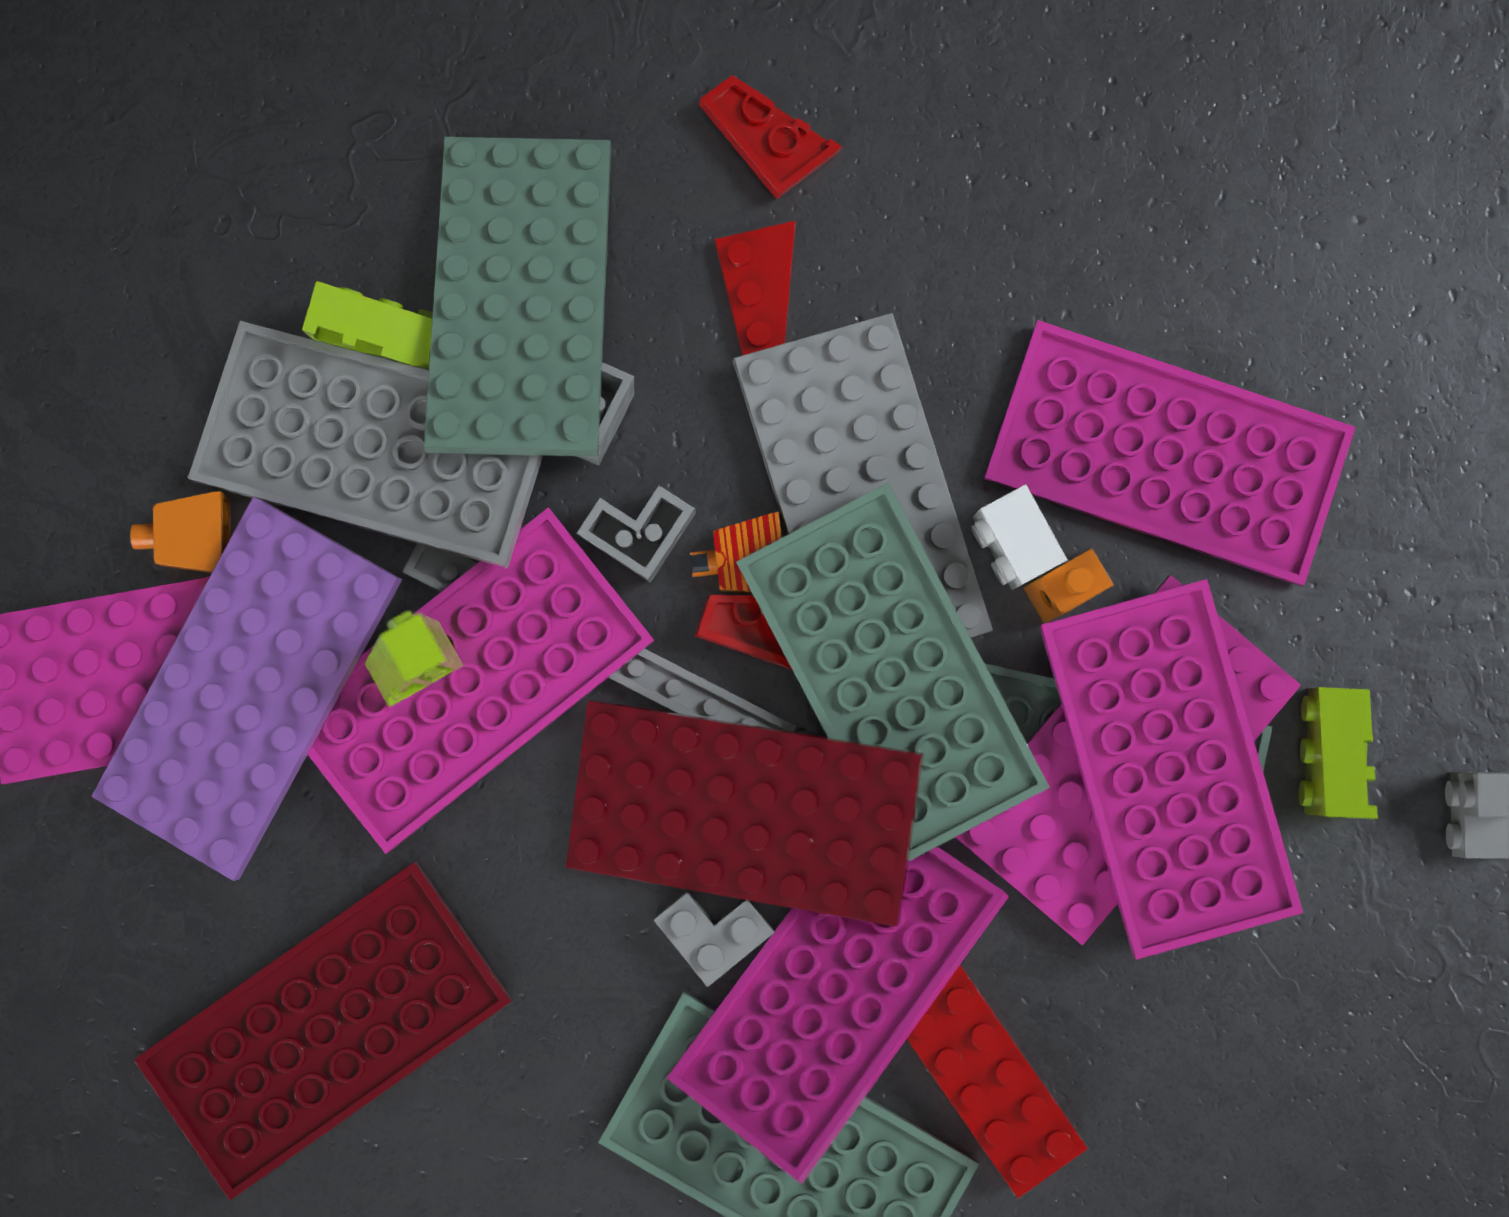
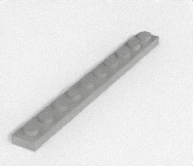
(644, 673)

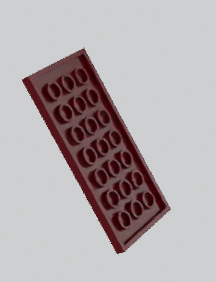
(745, 811)
(322, 1030)

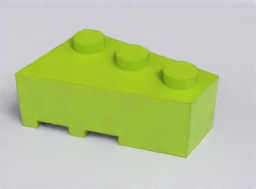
(369, 325)
(410, 657)
(1336, 753)

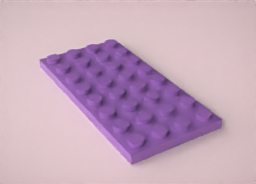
(246, 688)

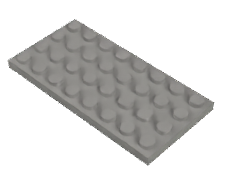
(845, 419)
(347, 444)

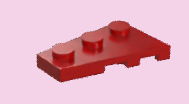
(768, 139)
(757, 283)
(740, 626)

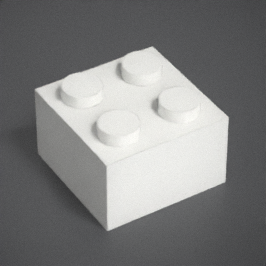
(1017, 538)

